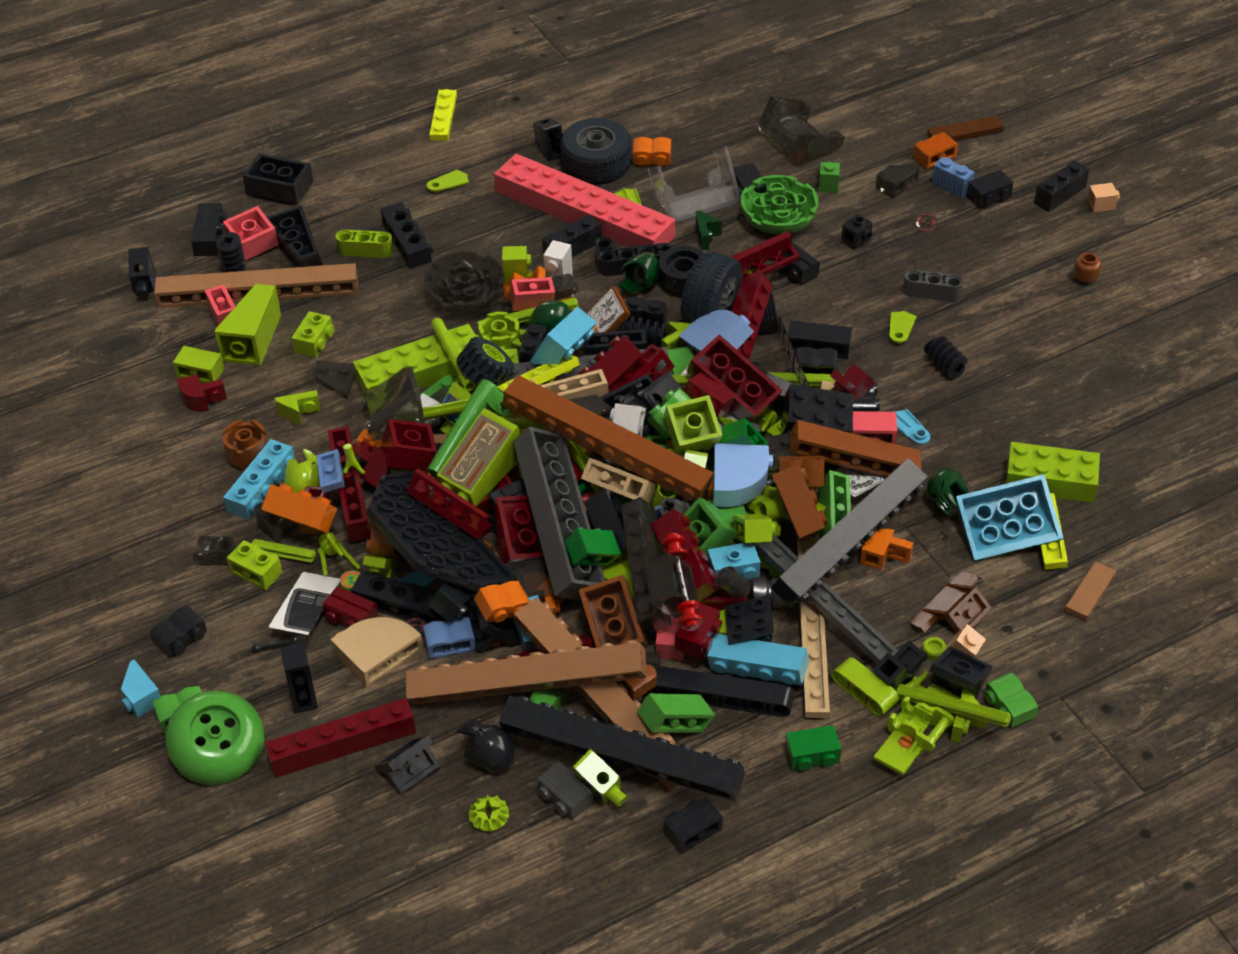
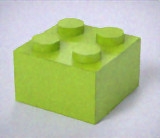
(692, 425)

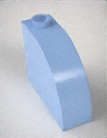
(729, 325)
(739, 473)

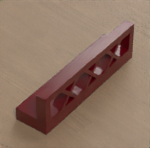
(768, 250)
(644, 365)
(449, 504)

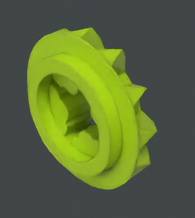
(498, 817)

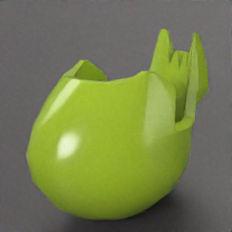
(302, 474)

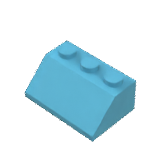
(565, 338)

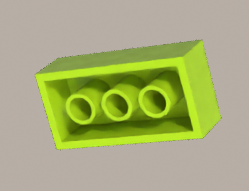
(1067, 471)

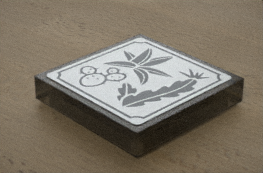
(861, 482)

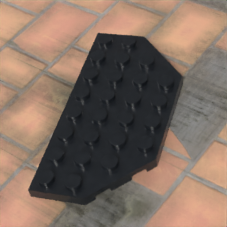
(430, 540)

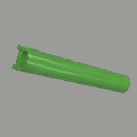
(484, 396)

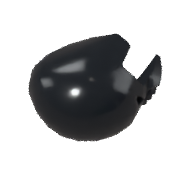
(492, 750)

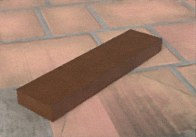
(969, 128)

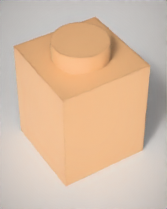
(1103, 197)
(967, 641)

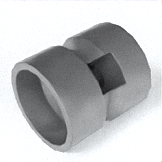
(761, 587)

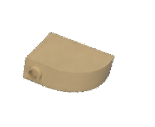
(376, 647)

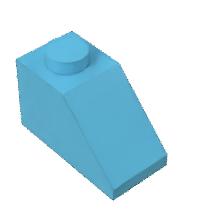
(138, 690)

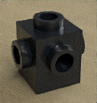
(856, 231)

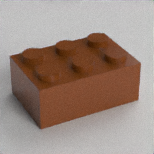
(800, 502)
(612, 612)

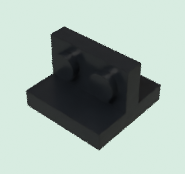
(489, 633)
(958, 670)
(409, 763)

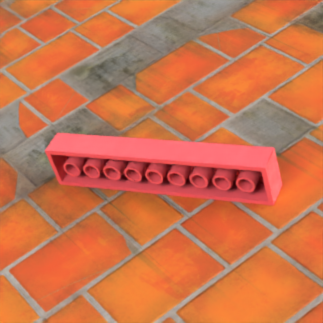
(574, 199)

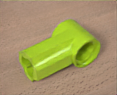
(768, 507)

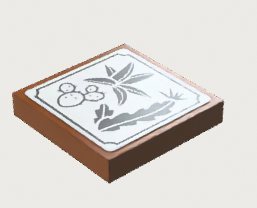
(609, 311)

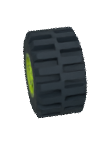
(486, 361)

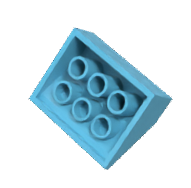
(1008, 517)

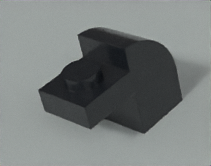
(901, 666)

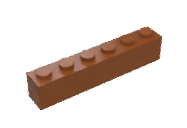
(850, 449)

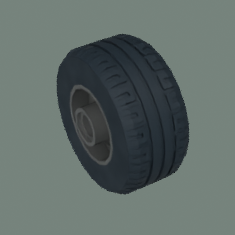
(596, 150)
(710, 286)

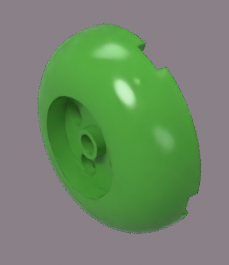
(783, 208)
(209, 762)

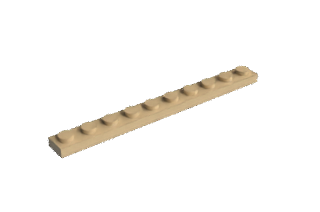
(813, 638)

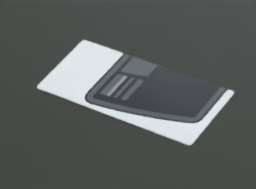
(304, 603)

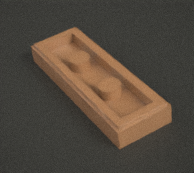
(1090, 591)

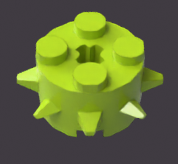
(501, 330)

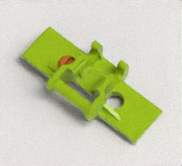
(908, 731)

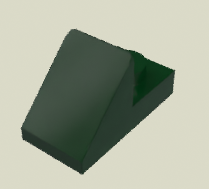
(707, 228)

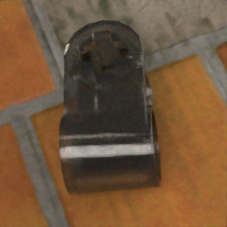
(272, 525)
(214, 550)

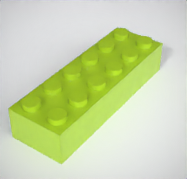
(424, 355)

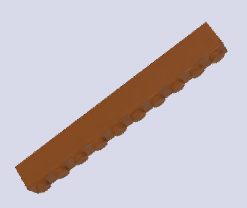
(607, 439)

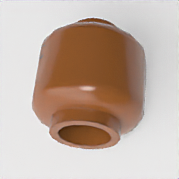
(1087, 267)

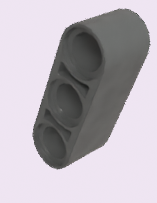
(932, 285)

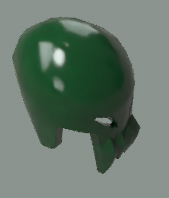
(639, 273)
(549, 314)
(944, 487)

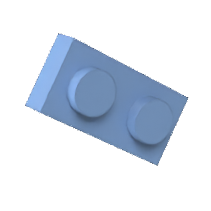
(330, 471)

